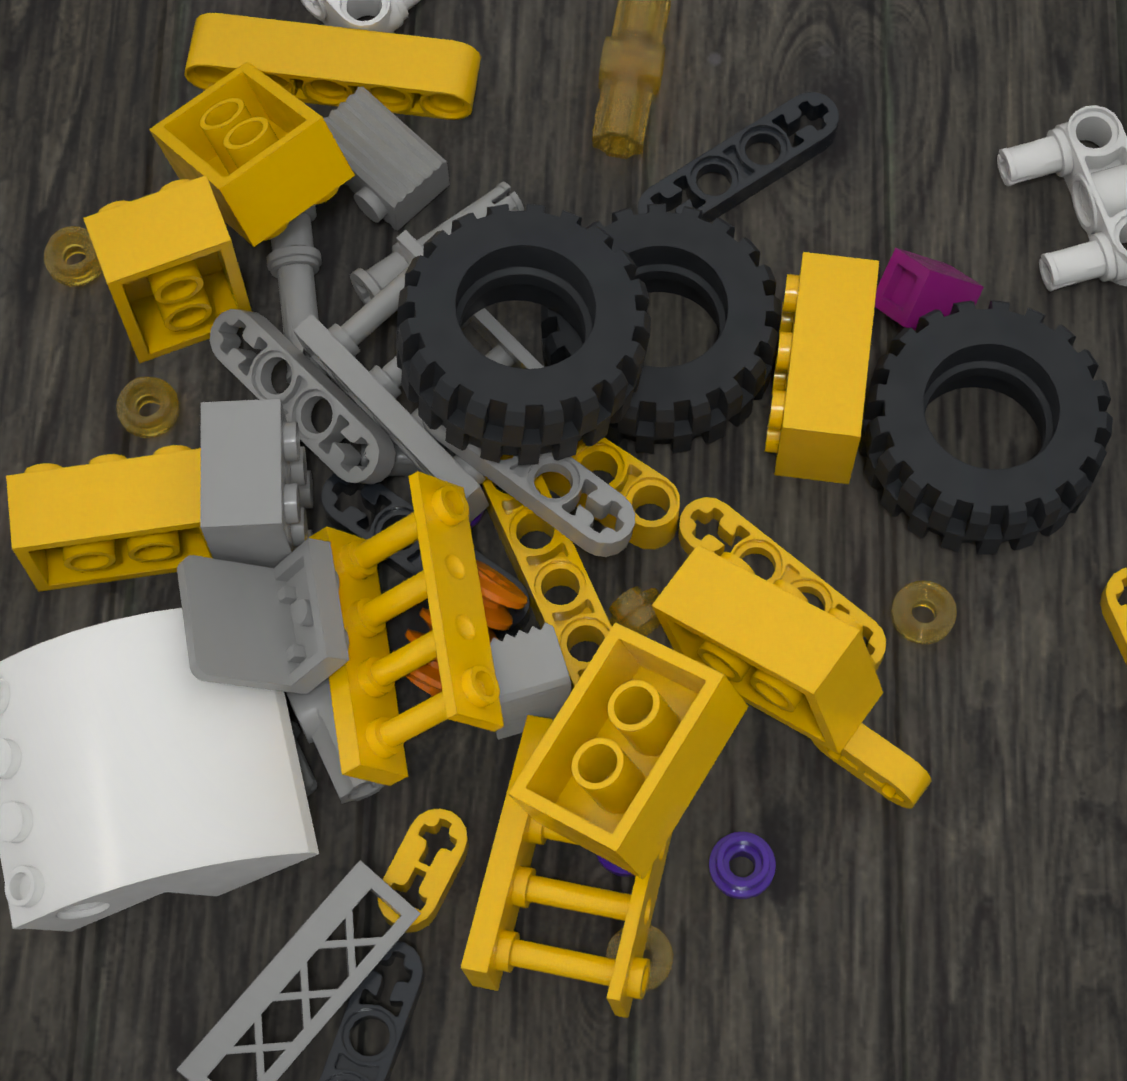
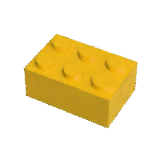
(258, 149)
(168, 265)
(822, 367)
(107, 518)
(772, 645)
(629, 749)

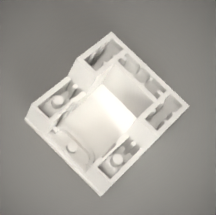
(138, 776)

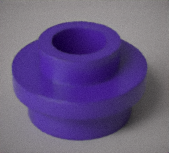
(742, 845)

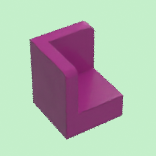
(919, 285)

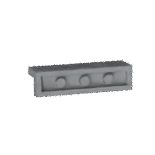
(287, 964)

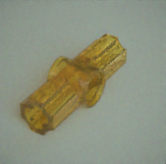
(630, 76)

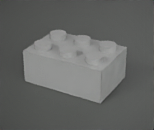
(252, 482)

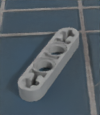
(305, 390)
(519, 483)

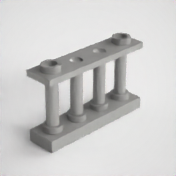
(377, 389)

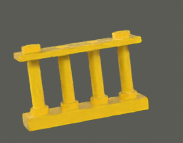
(363, 689)
(513, 884)

